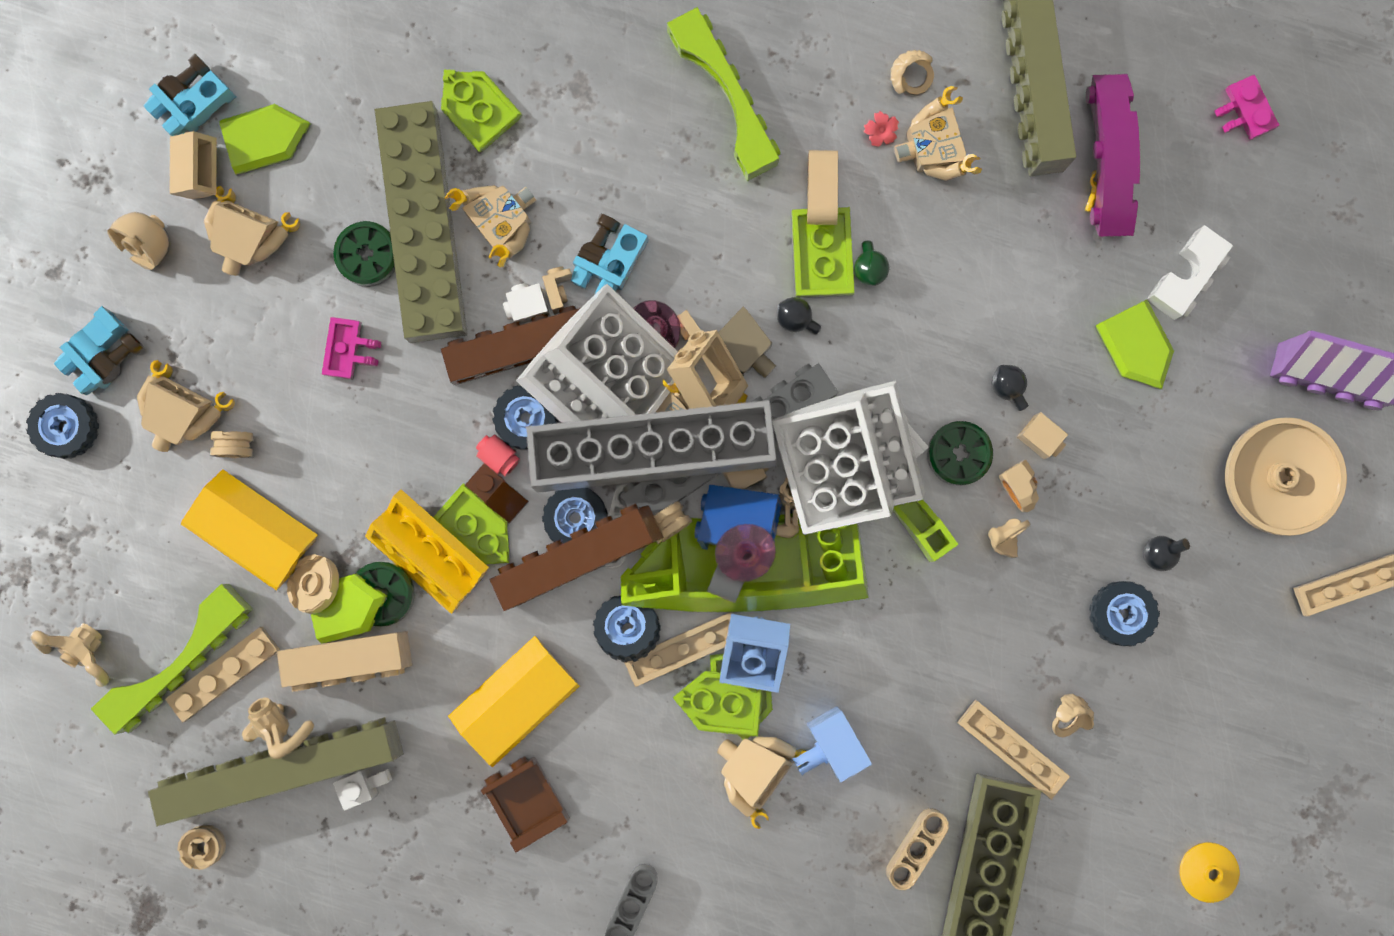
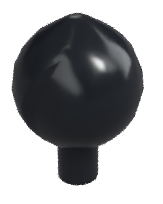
(796, 315)
(1009, 384)
(1164, 553)

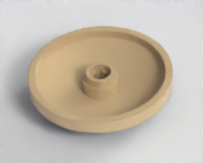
(1285, 476)

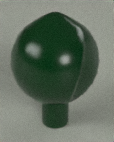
(871, 266)

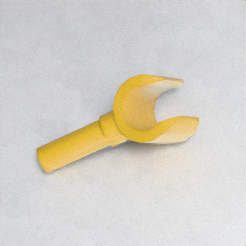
(1092, 198)

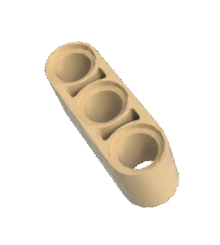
(822, 187)
(913, 863)

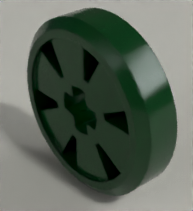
(352, 265)
(944, 461)
(399, 587)

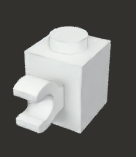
(360, 787)

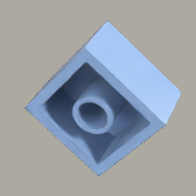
(755, 653)
(834, 745)

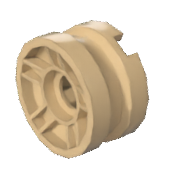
(231, 444)
(671, 521)
(213, 848)

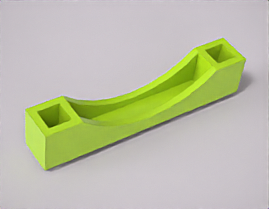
(695, 43)
(925, 529)
(216, 618)

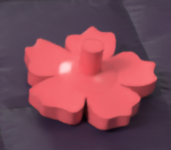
(882, 130)

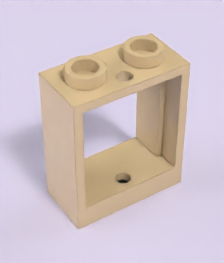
(721, 365)

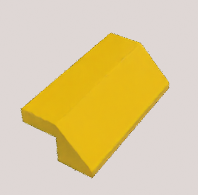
(248, 529)
(426, 551)
(513, 701)

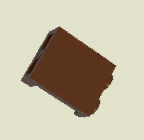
(525, 802)

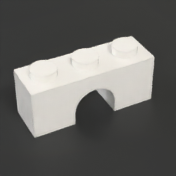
(1205, 253)

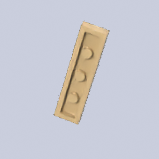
(1346, 586)
(680, 650)
(222, 674)
(1013, 749)

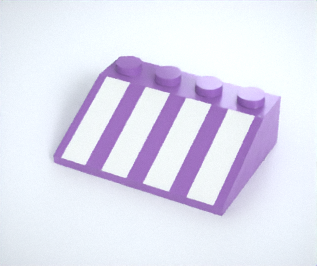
(1336, 367)

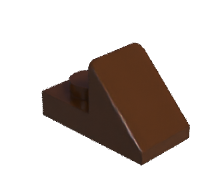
(497, 493)

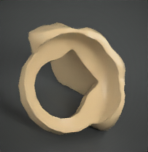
(900, 65)
(1005, 537)
(1073, 707)

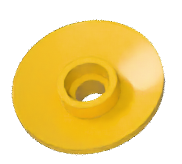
(1196, 868)

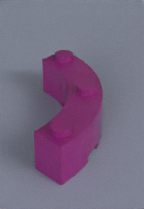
(1116, 154)

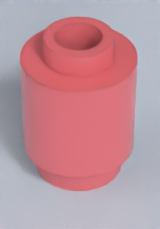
(497, 455)

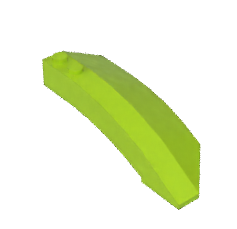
(805, 573)

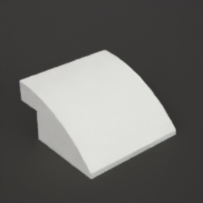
(601, 364)
(849, 458)

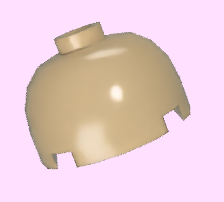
(141, 237)

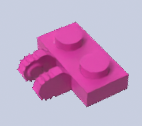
(1251, 107)
(343, 346)

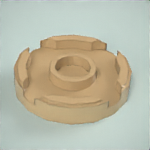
(313, 584)

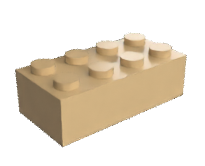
(349, 658)

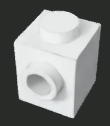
(525, 303)

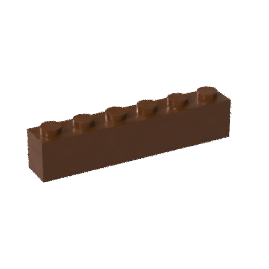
(501, 350)
(576, 557)

